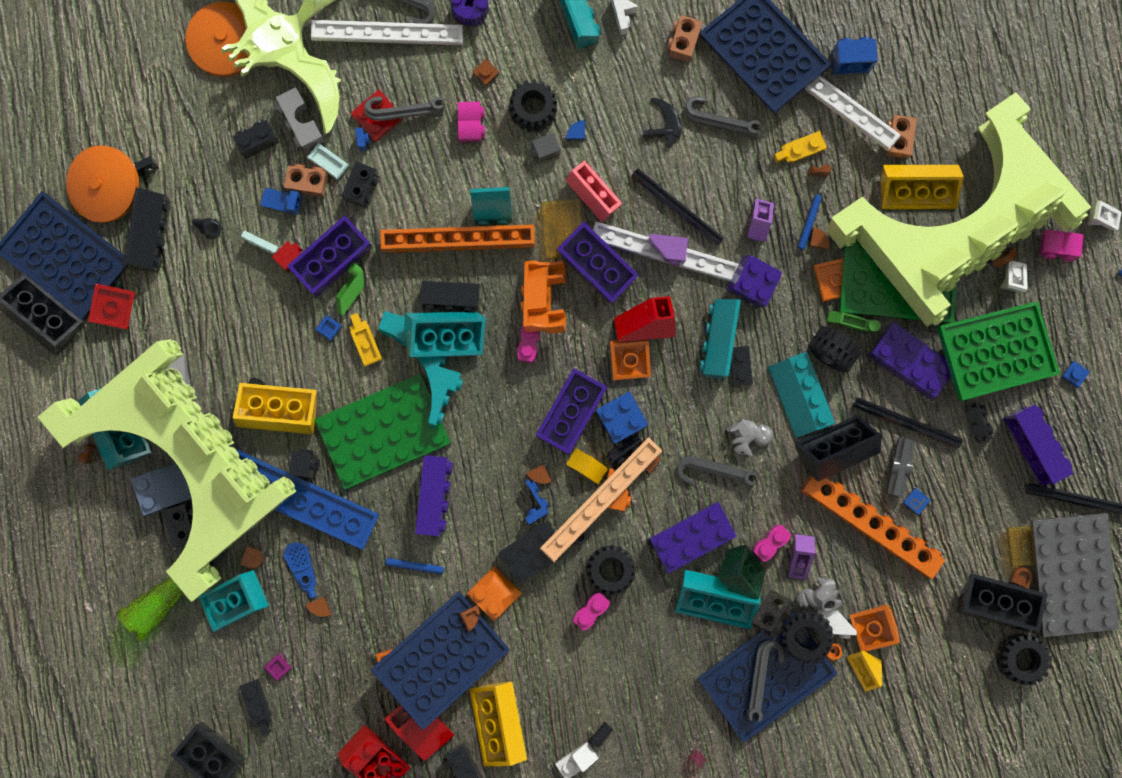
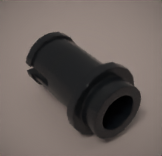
(601, 734)

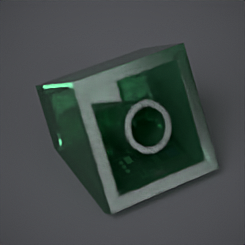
(742, 572)

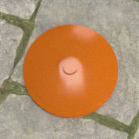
(210, 31)
(102, 184)

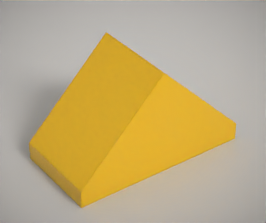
(587, 466)

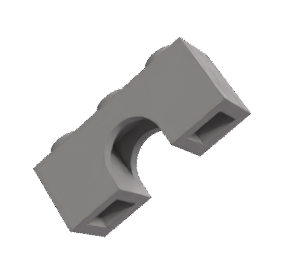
(292, 105)

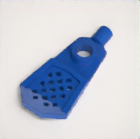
(302, 570)

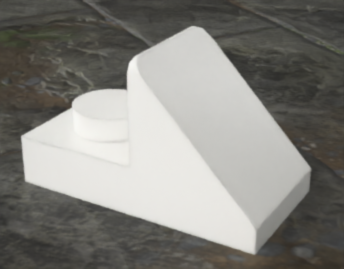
(621, 9)
(1104, 215)
(1015, 277)
(577, 760)

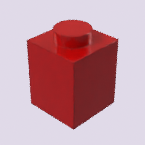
(287, 254)

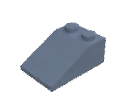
(161, 489)

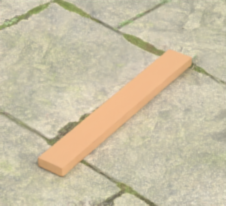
(600, 499)

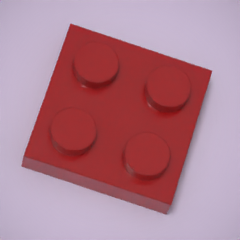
(375, 129)
(111, 306)

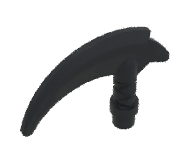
(673, 124)

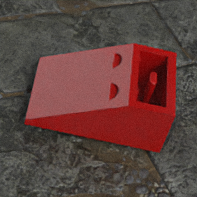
(647, 321)
(423, 742)
(371, 757)

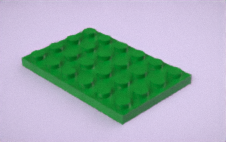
(870, 293)
(998, 351)
(381, 431)

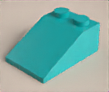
(491, 206)
(233, 600)

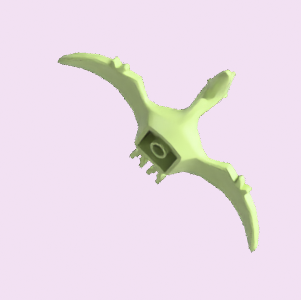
(277, 40)

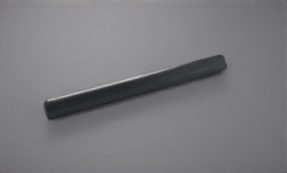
(677, 206)
(907, 422)
(1074, 498)

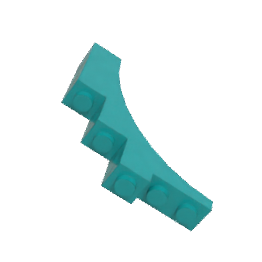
(441, 379)

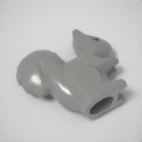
(746, 432)
(820, 599)

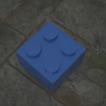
(854, 56)
(621, 417)

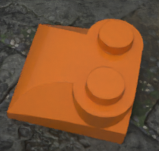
(630, 359)
(494, 593)
(875, 628)

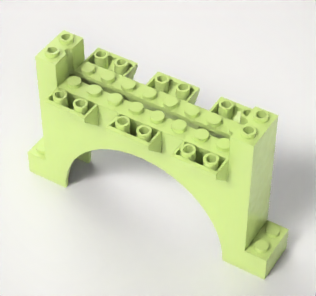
(932, 259)
(158, 405)

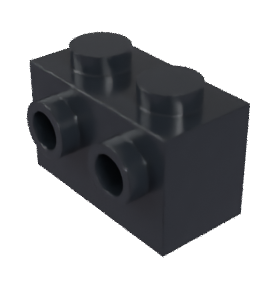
(255, 139)
(360, 184)
(304, 463)
(178, 524)
(462, 762)

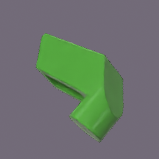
(350, 289)
(853, 322)

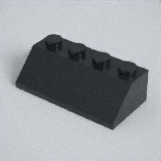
(147, 230)
(39, 314)
(838, 447)
(1002, 603)

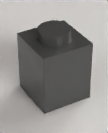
(545, 147)

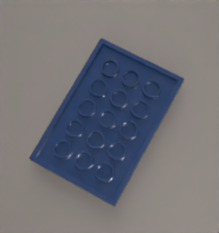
(765, 51)
(61, 254)
(439, 662)
(785, 683)

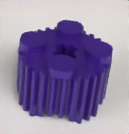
(470, 15)

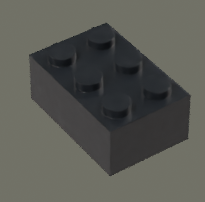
(524, 555)
(207, 754)

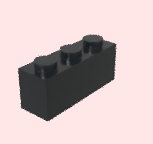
(450, 295)

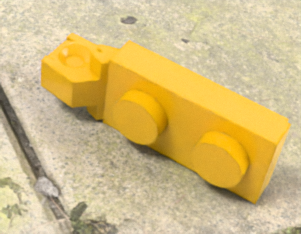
(801, 148)
(364, 341)

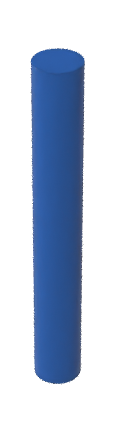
(809, 222)
(414, 566)

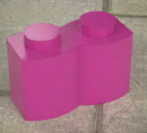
(470, 122)
(1061, 244)
(527, 348)
(774, 538)
(595, 606)

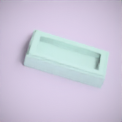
(328, 161)
(254, 240)

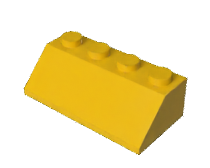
(920, 186)
(275, 408)
(498, 724)

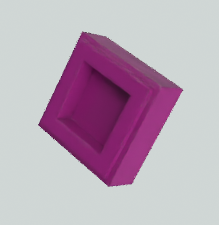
(278, 667)

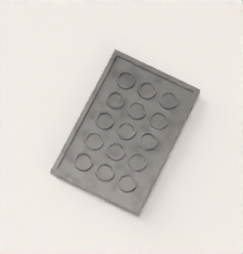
(1076, 574)

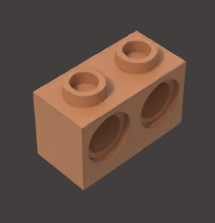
(688, 39)
(906, 139)
(305, 185)

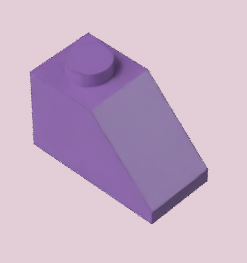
(760, 220)
(670, 248)
(801, 556)

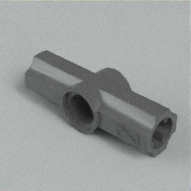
(900, 467)

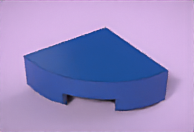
(576, 131)

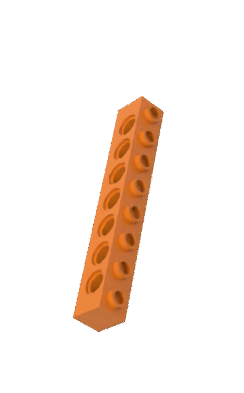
(457, 238)
(933, 559)

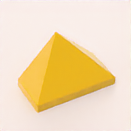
(867, 669)

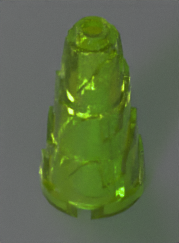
(149, 608)

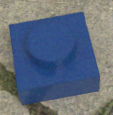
(362, 139)
(1075, 374)

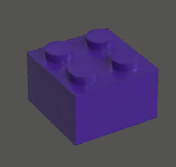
(754, 281)

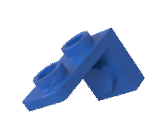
(281, 200)
(534, 514)

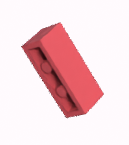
(593, 191)

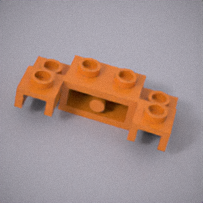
(537, 297)

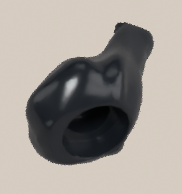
(209, 227)

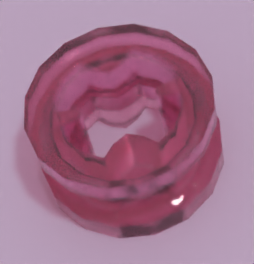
(698, 758)

